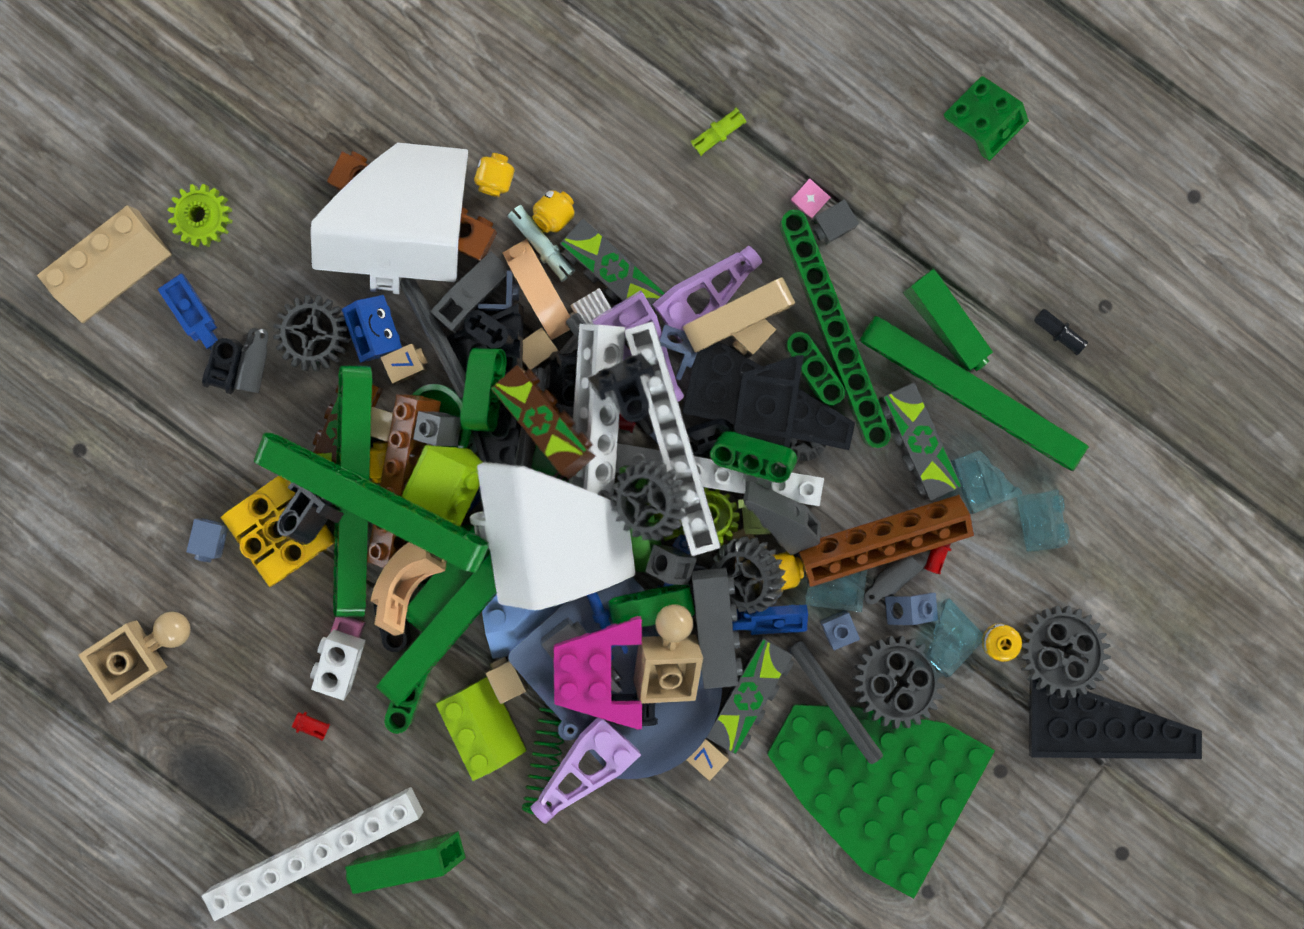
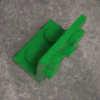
(988, 116)

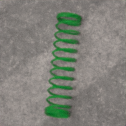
(526, 806)

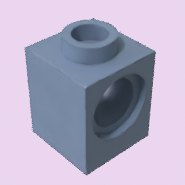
(207, 539)
(839, 630)

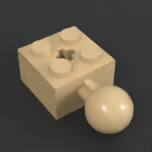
(138, 649)
(669, 663)

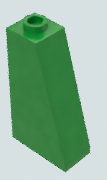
(948, 321)
(406, 863)

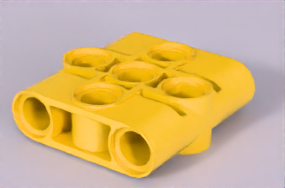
(246, 516)

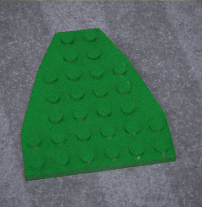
(886, 812)

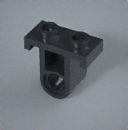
(624, 386)
(306, 515)

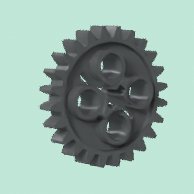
(878, 666)
(1056, 675)

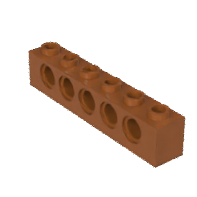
(474, 245)
(398, 467)
(887, 540)

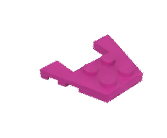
(584, 673)

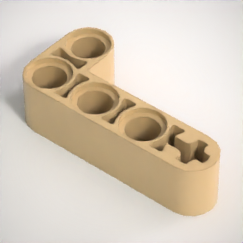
(739, 314)

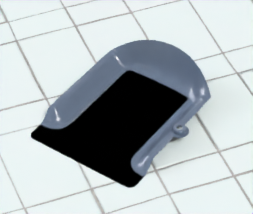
(680, 724)

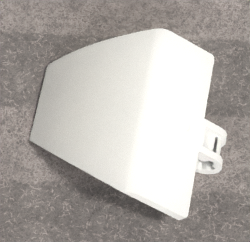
(396, 218)
(549, 538)

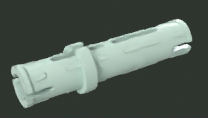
(540, 242)

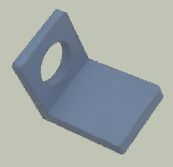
(512, 294)
(684, 347)
(916, 609)

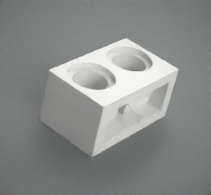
(342, 666)

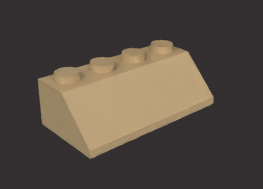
(105, 264)

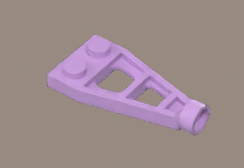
(673, 304)
(633, 313)
(609, 744)

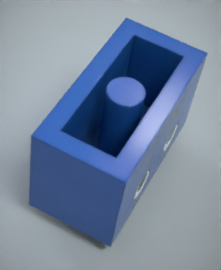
(371, 328)

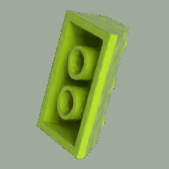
(444, 482)
(480, 728)

